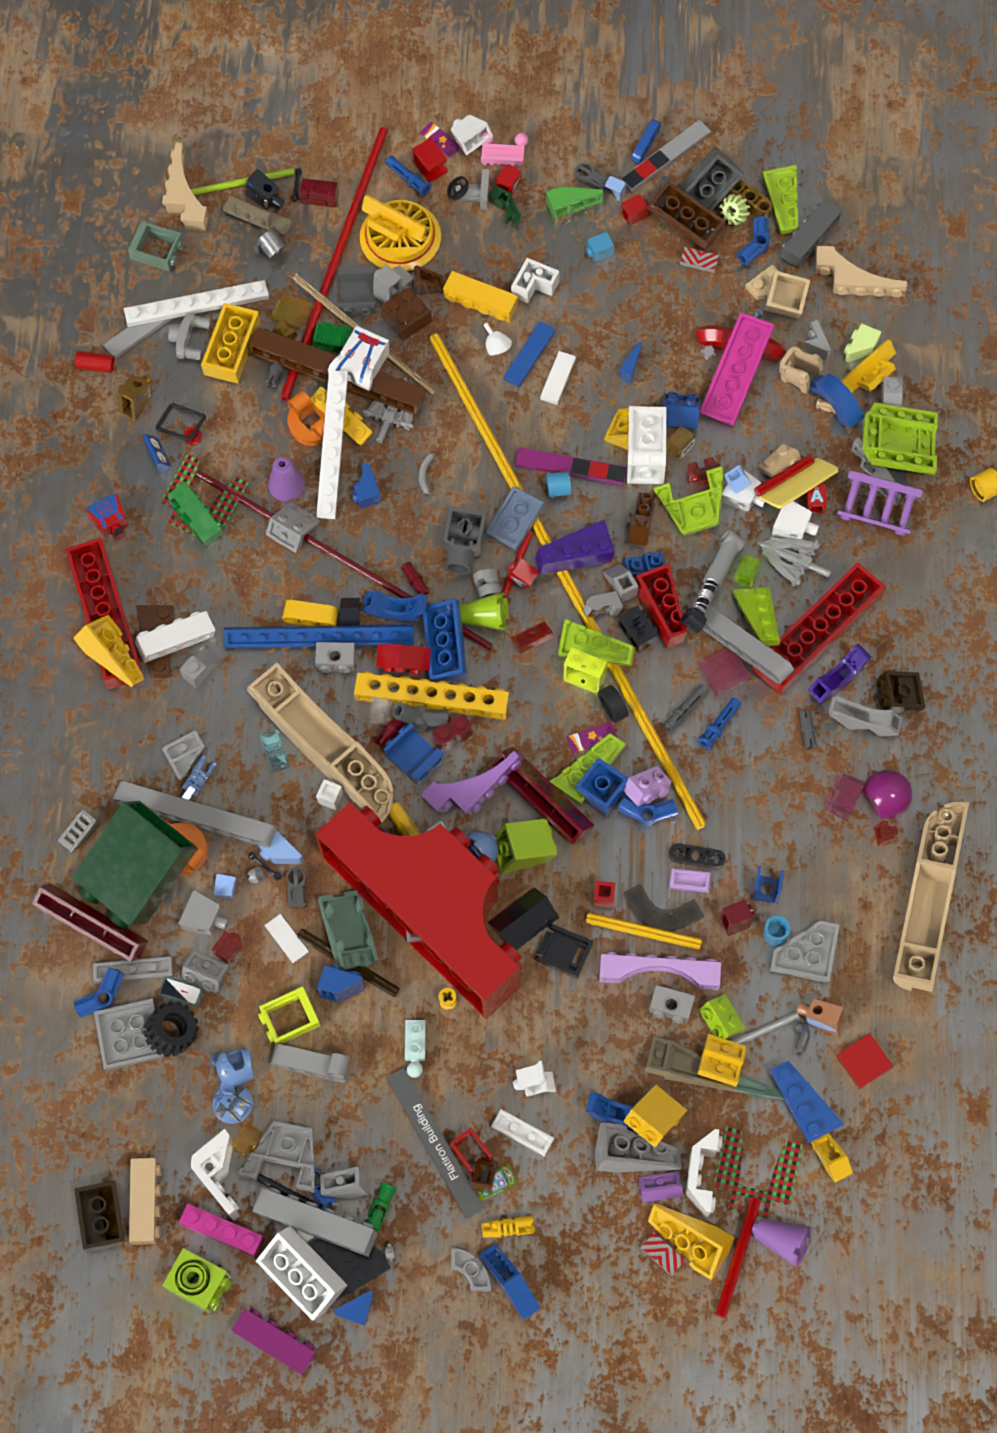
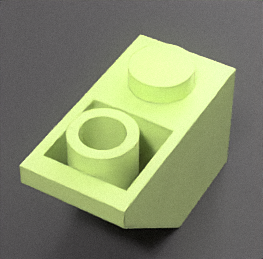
(863, 344)

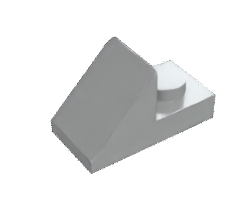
(818, 343)

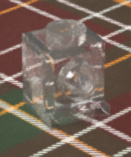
(381, 710)

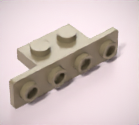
(256, 215)

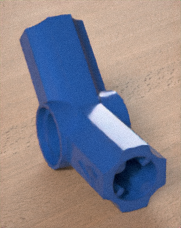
(753, 248)
(659, 811)
(93, 1002)

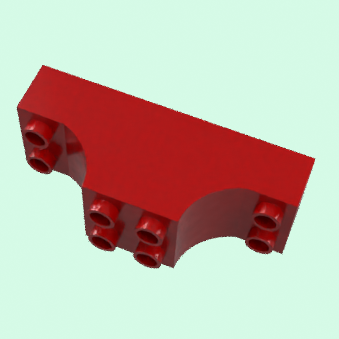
(431, 891)

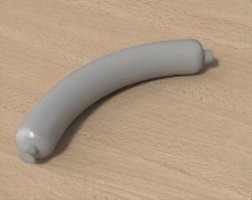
(422, 473)

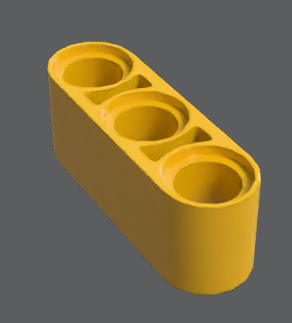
(309, 613)

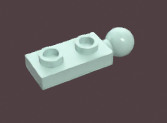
(415, 1046)

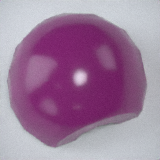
(889, 793)

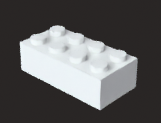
(301, 1273)

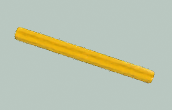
(644, 931)

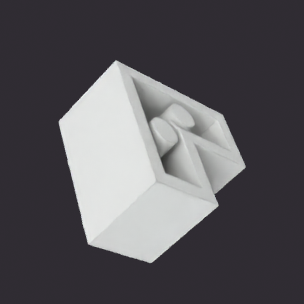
(534, 277)

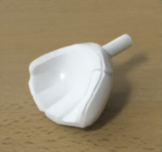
(496, 342)

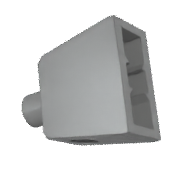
(202, 915)

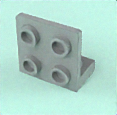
(291, 526)

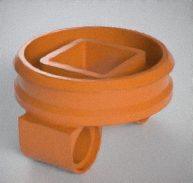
(300, 408)
(196, 837)

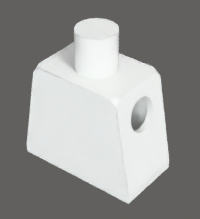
(468, 133)
(745, 498)
(794, 522)

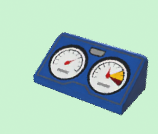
(157, 452)

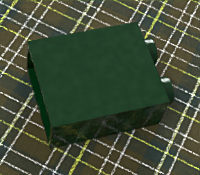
(133, 864)

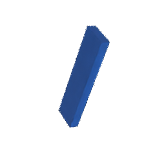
(529, 354)

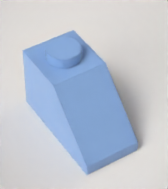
(281, 852)

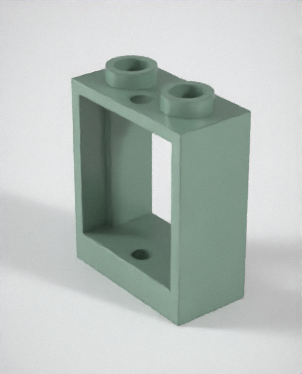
(140, 238)

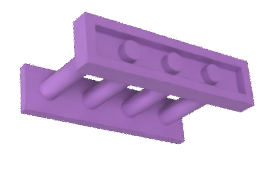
(875, 484)

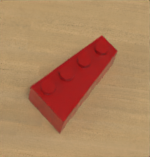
(662, 603)

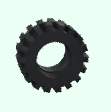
(160, 1039)

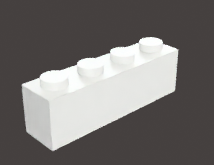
(175, 636)

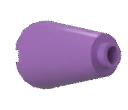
(285, 480)
(783, 1238)

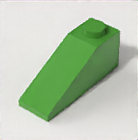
(571, 199)

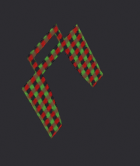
(223, 505)
(729, 1170)

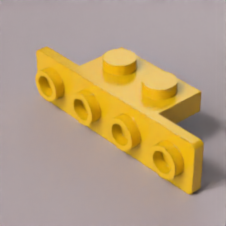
(390, 221)
(872, 369)
(352, 422)

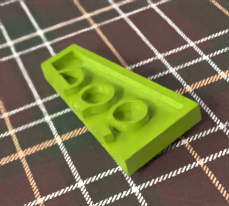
(782, 192)
(759, 613)
(594, 644)
(607, 750)

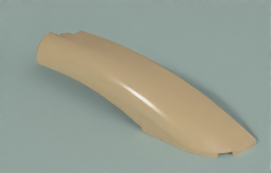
(323, 741)
(930, 897)

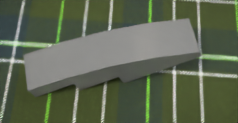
(873, 470)

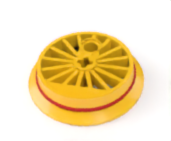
(405, 256)

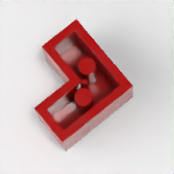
(402, 657)

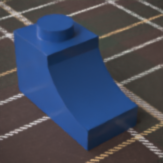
(366, 491)

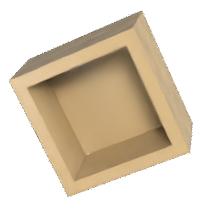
(786, 295)

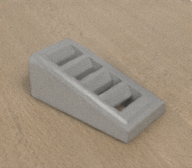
(78, 821)

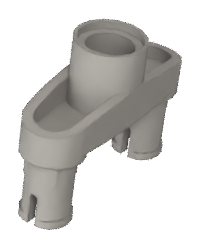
(182, 335)

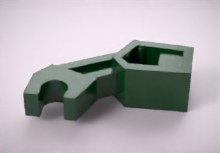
(508, 205)

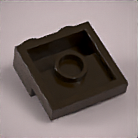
(900, 691)

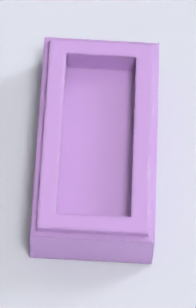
(689, 880)

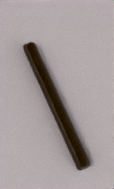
(366, 973)

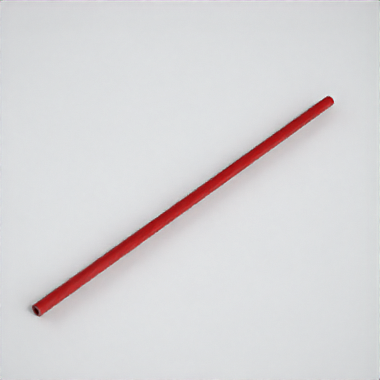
(337, 255)

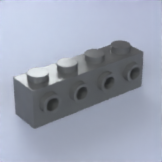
(811, 233)

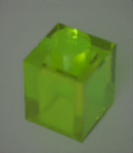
(747, 570)

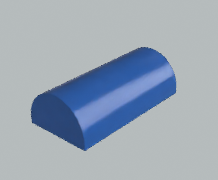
(446, 641)

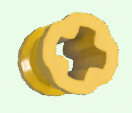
(446, 992)

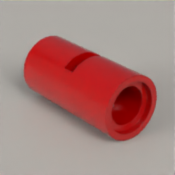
(94, 362)

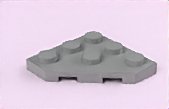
(808, 953)

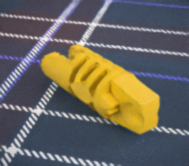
(519, 1225)

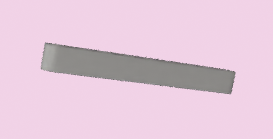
(198, 814)

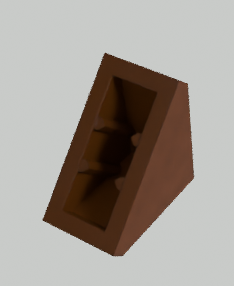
(428, 281)
(484, 1176)

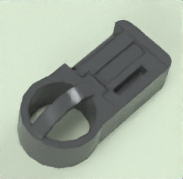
(594, 179)
(296, 891)

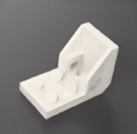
(646, 445)
(216, 1155)

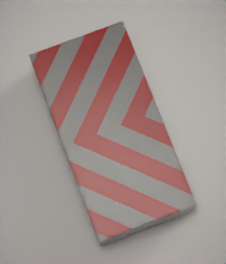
(699, 259)
(662, 1254)

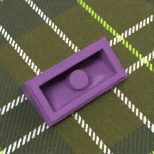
(660, 1186)

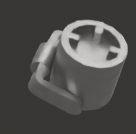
(270, 243)

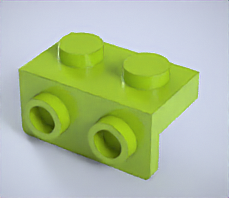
(722, 1017)

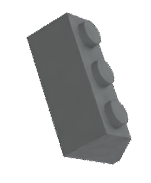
(712, 178)

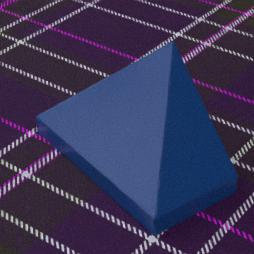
(357, 1309)

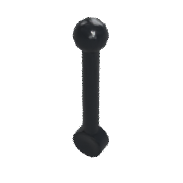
(298, 172)
(277, 876)

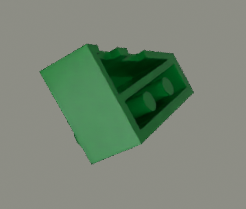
(195, 515)

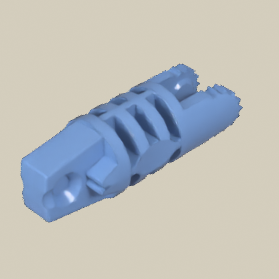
(197, 779)

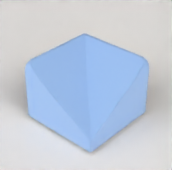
(617, 187)
(737, 479)
(225, 886)

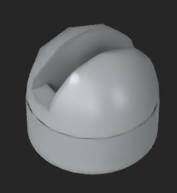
(255, 875)

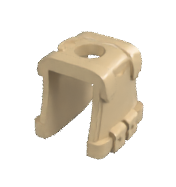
(797, 377)

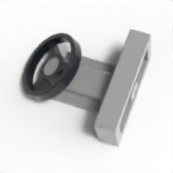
(471, 192)

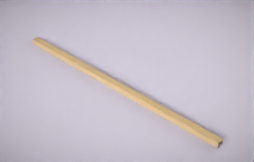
(352, 324)

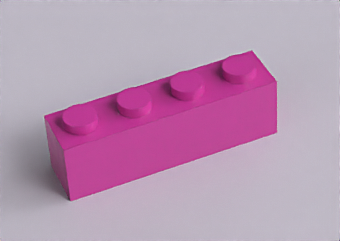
(221, 1231)

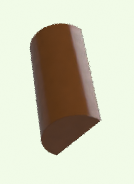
(686, 215)

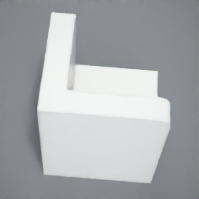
(329, 794)

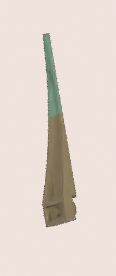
(682, 1065)

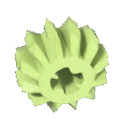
(737, 203)

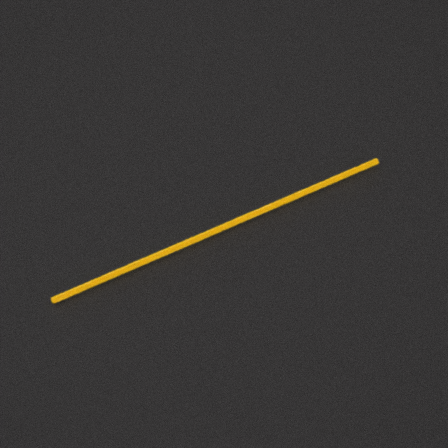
(570, 587)

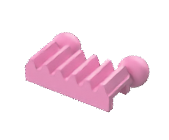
(504, 154)

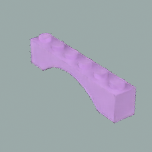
(702, 974)

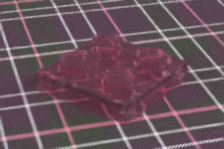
(724, 671)

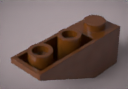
(642, 519)

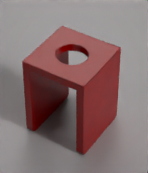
(429, 160)
(462, 1138)

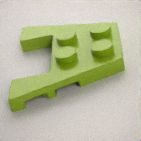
(697, 510)

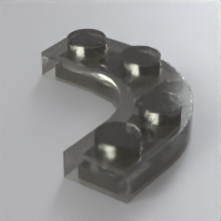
(660, 918)

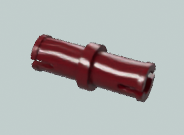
(415, 578)
(390, 729)

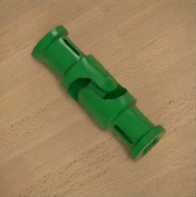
(382, 1201)

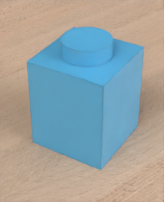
(599, 247)

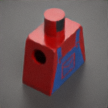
(108, 516)

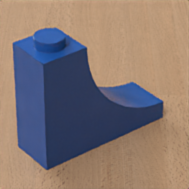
(510, 1281)

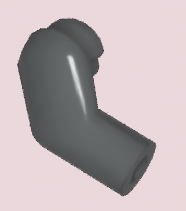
(804, 1035)

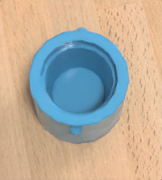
(558, 484)
(776, 930)

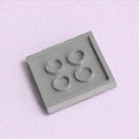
(122, 1035)

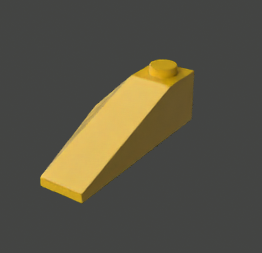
(104, 644)
(697, 1240)

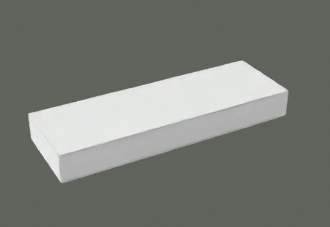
(558, 378)
(522, 1132)

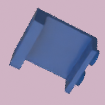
(413, 754)

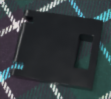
(560, 950)

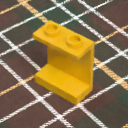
(655, 1115)

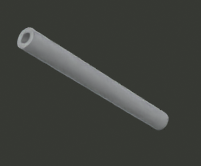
(767, 1028)

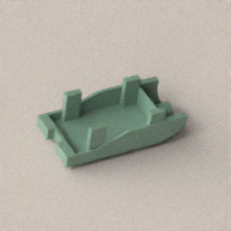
(348, 930)

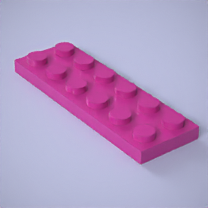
(737, 369)

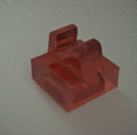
(884, 833)

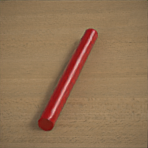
(521, 553)

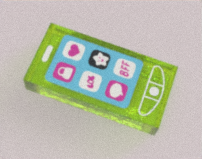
(503, 1180)

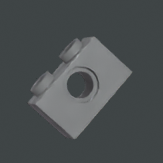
(327, 650)
(665, 995)

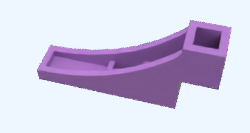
(471, 792)

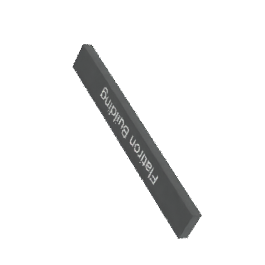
(435, 1143)

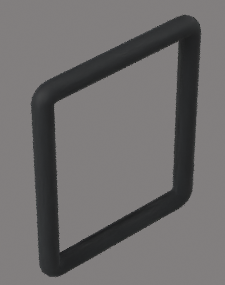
(184, 409)

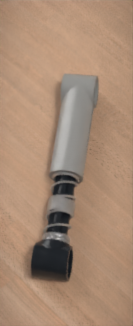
(729, 546)

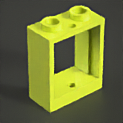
(593, 671)
(282, 1001)

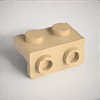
(779, 460)

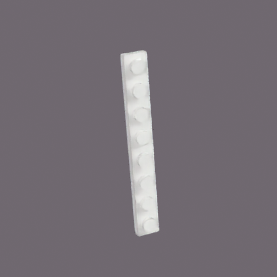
(195, 303)
(332, 445)

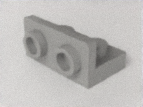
(204, 971)

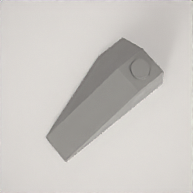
(629, 1152)

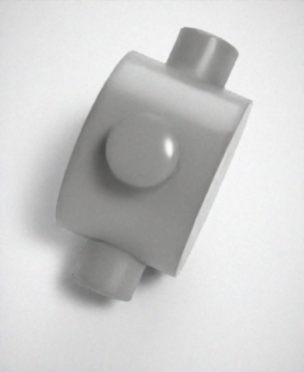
(708, 352)
(390, 1252)

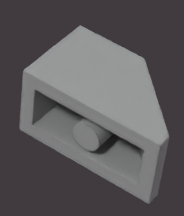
(891, 391)
(199, 667)
(344, 1183)

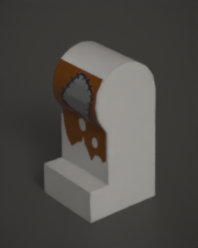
(603, 603)

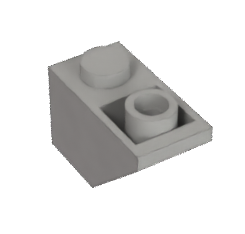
(622, 582)

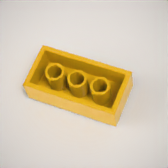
(230, 343)

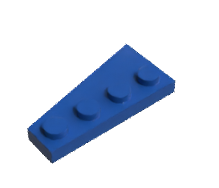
(808, 1108)

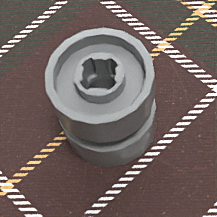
(486, 582)

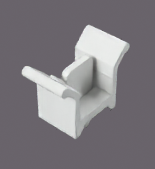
(534, 1080)

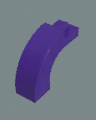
(841, 676)

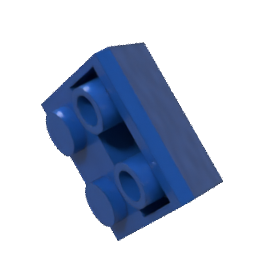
(681, 410)
(338, 984)

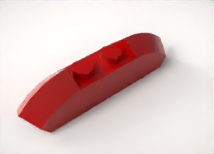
(719, 336)

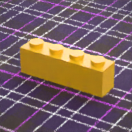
(480, 296)

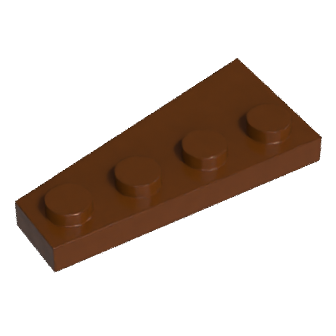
(151, 617)

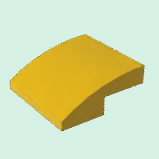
(722, 1060)

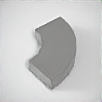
(472, 1269)

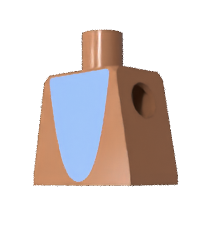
(823, 1016)

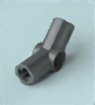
(420, 716)

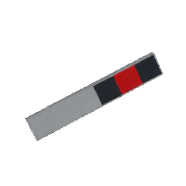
(665, 156)

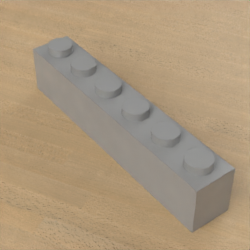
(315, 1222)

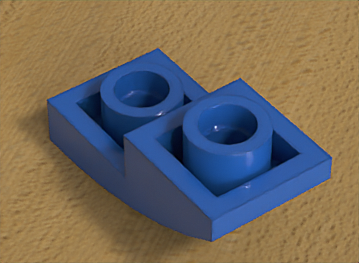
(642, 564)

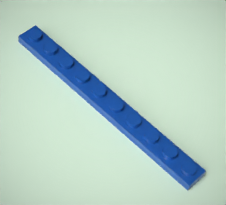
(308, 635)

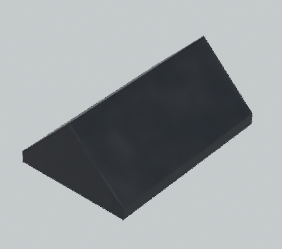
(524, 919)

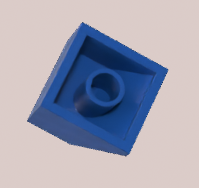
(602, 786)

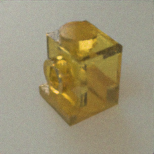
(246, 1140)

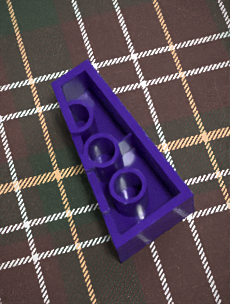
(577, 550)

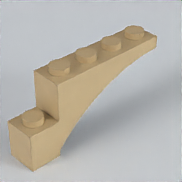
(179, 195)
(853, 280)

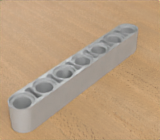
(746, 646)

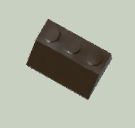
(99, 1216)

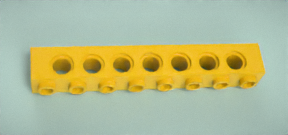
(458, 705)

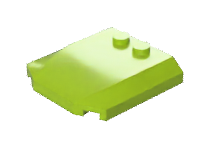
(900, 438)

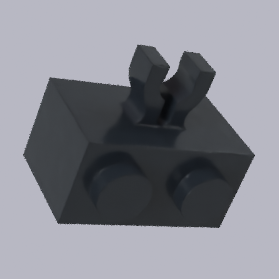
(638, 628)

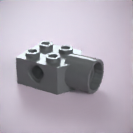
(463, 538)

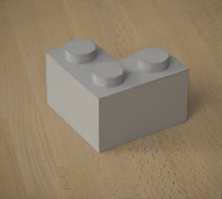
(391, 282)

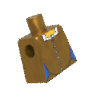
(135, 396)

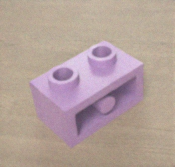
(647, 786)

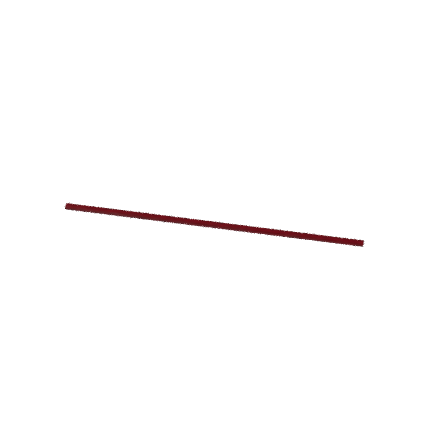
(336, 555)

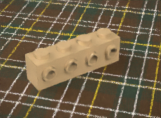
(144, 1201)

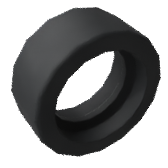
(613, 703)

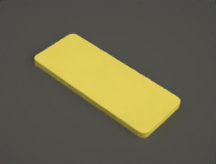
(799, 484)

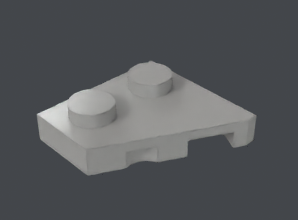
(183, 753)

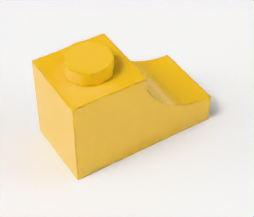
(832, 1157)

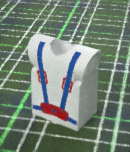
(362, 357)

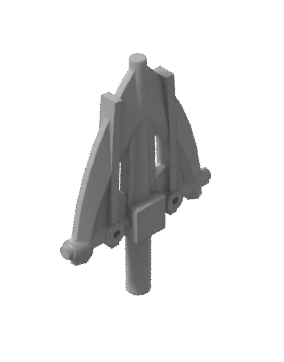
(388, 417)
(777, 548)

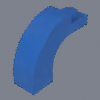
(839, 397)
(394, 608)
(607, 1110)

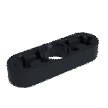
(712, 852)

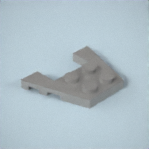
(286, 1146)

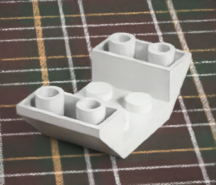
(702, 1198)

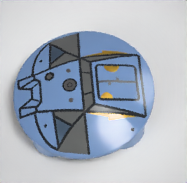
(234, 1107)

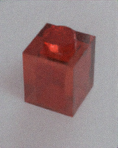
(227, 947)

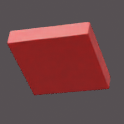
(864, 1061)

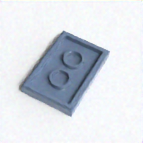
(515, 518)

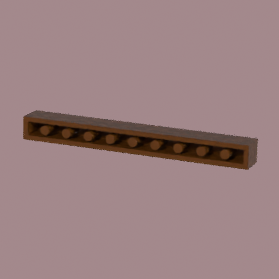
(316, 362)

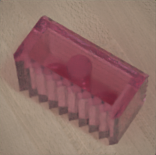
(845, 796)

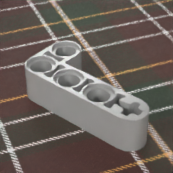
(311, 1063)

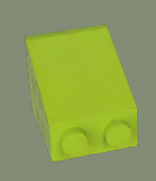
(524, 845)

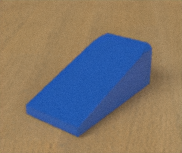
(628, 367)

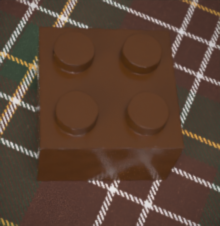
(406, 313)

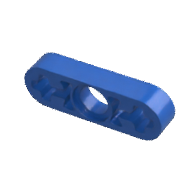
(646, 141)

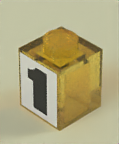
(680, 442)

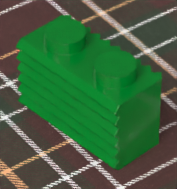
(331, 337)

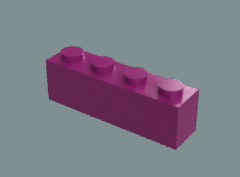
(274, 1342)

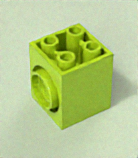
(208, 1289)

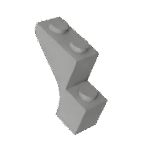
(860, 717)

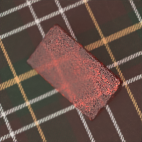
(532, 637)

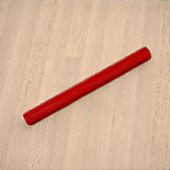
(738, 1257)

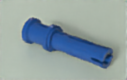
(413, 179)
(713, 729)

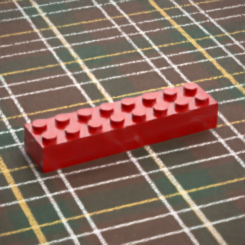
(100, 595)
(826, 623)

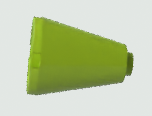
(486, 612)

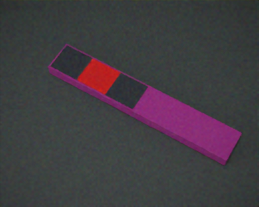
(575, 466)

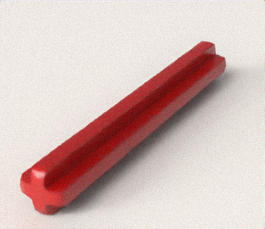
(784, 475)

